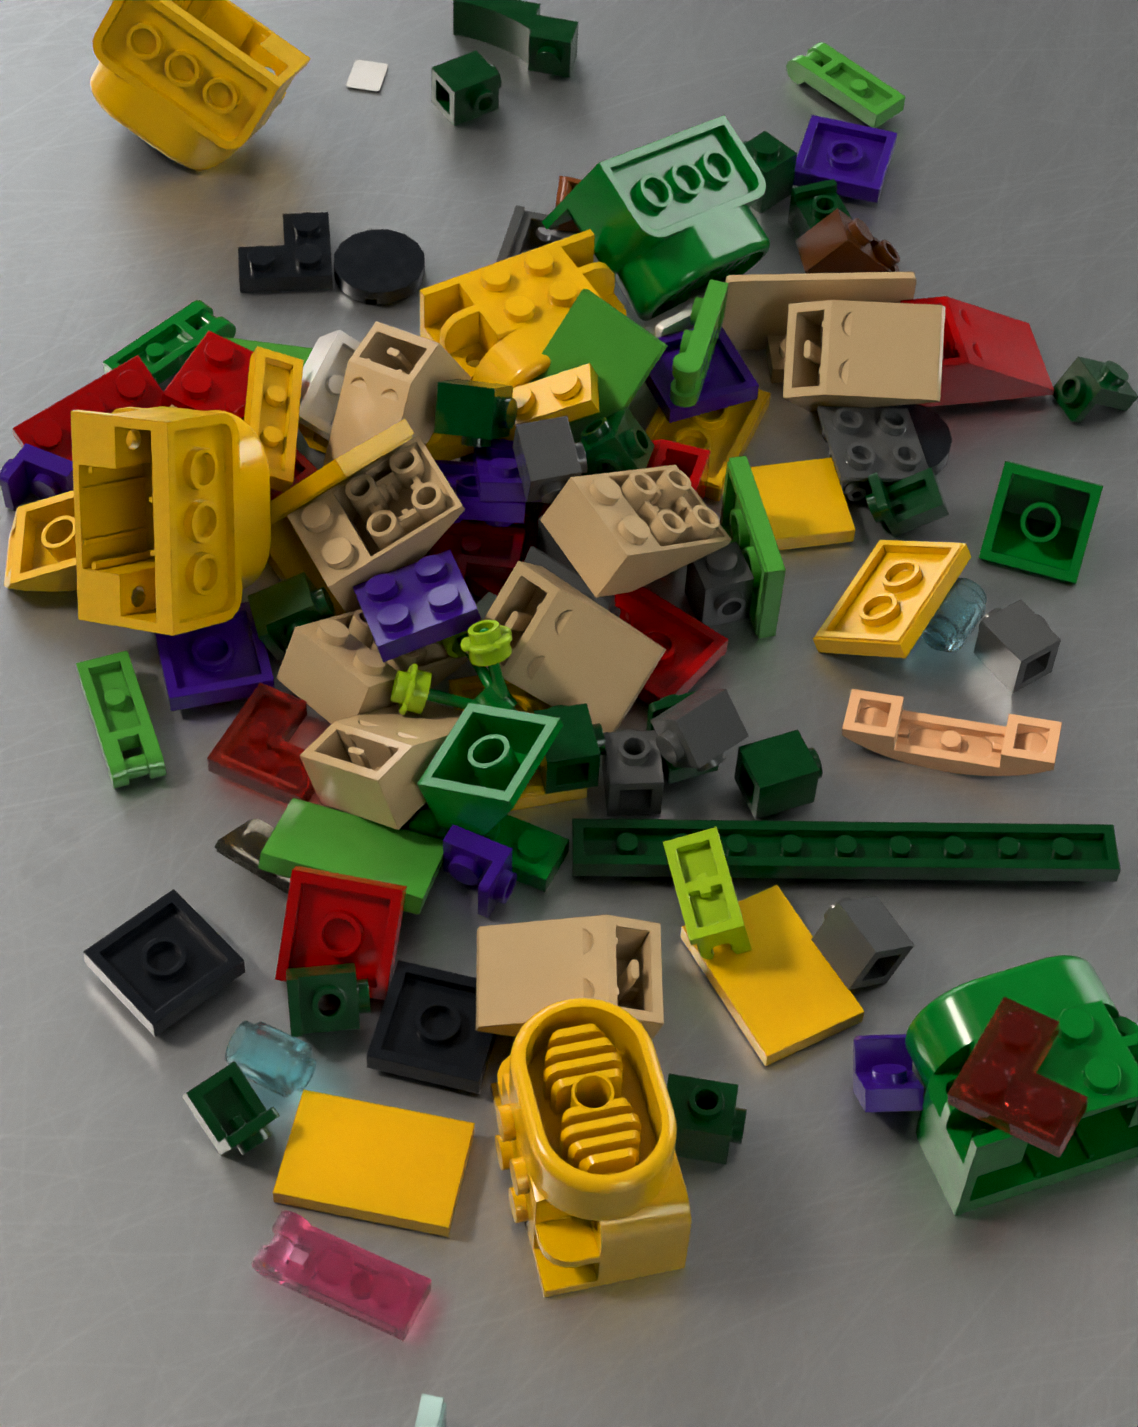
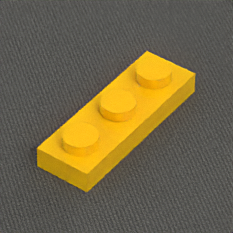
(274, 410)

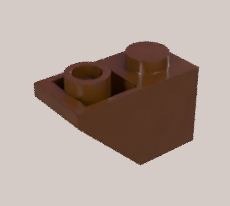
(845, 247)

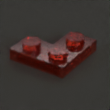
(257, 747)
(1003, 1085)

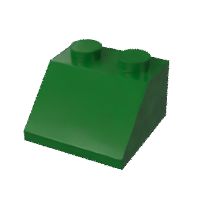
(1040, 521)
(486, 765)

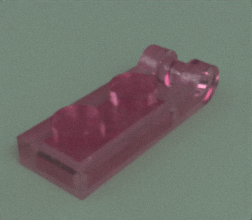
(343, 1276)

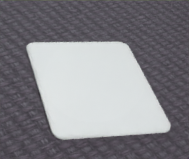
(367, 75)

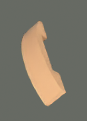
(949, 743)

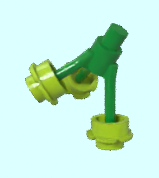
(486, 646)

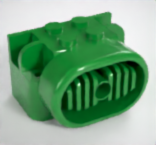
(672, 214)
(1090, 1055)

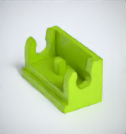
(706, 892)

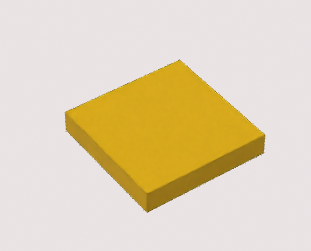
(804, 503)

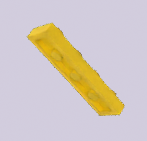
(567, 394)

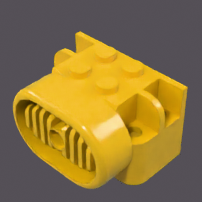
(190, 75)
(508, 311)
(167, 516)
(591, 1148)

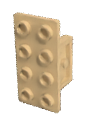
(759, 304)

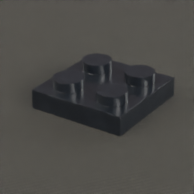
(164, 962)
(431, 1029)

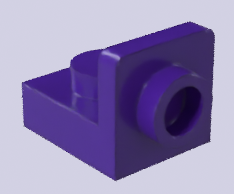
(35, 473)
(480, 862)
(885, 1075)

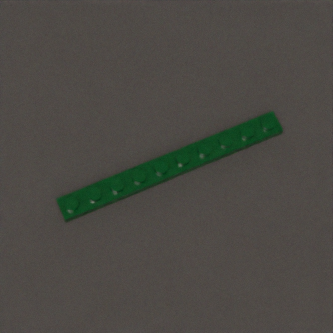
(857, 849)

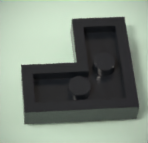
(297, 265)

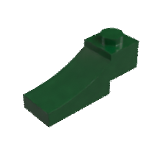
(518, 28)

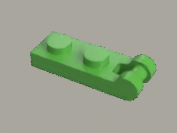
(846, 84)
(698, 345)
(120, 718)

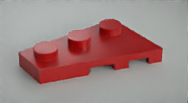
(122, 387)

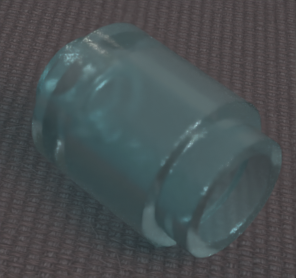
(956, 616)
(271, 1057)

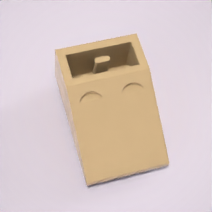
(863, 354)
(388, 381)
(377, 519)
(632, 527)
(571, 646)
(341, 670)
(376, 759)
(567, 958)

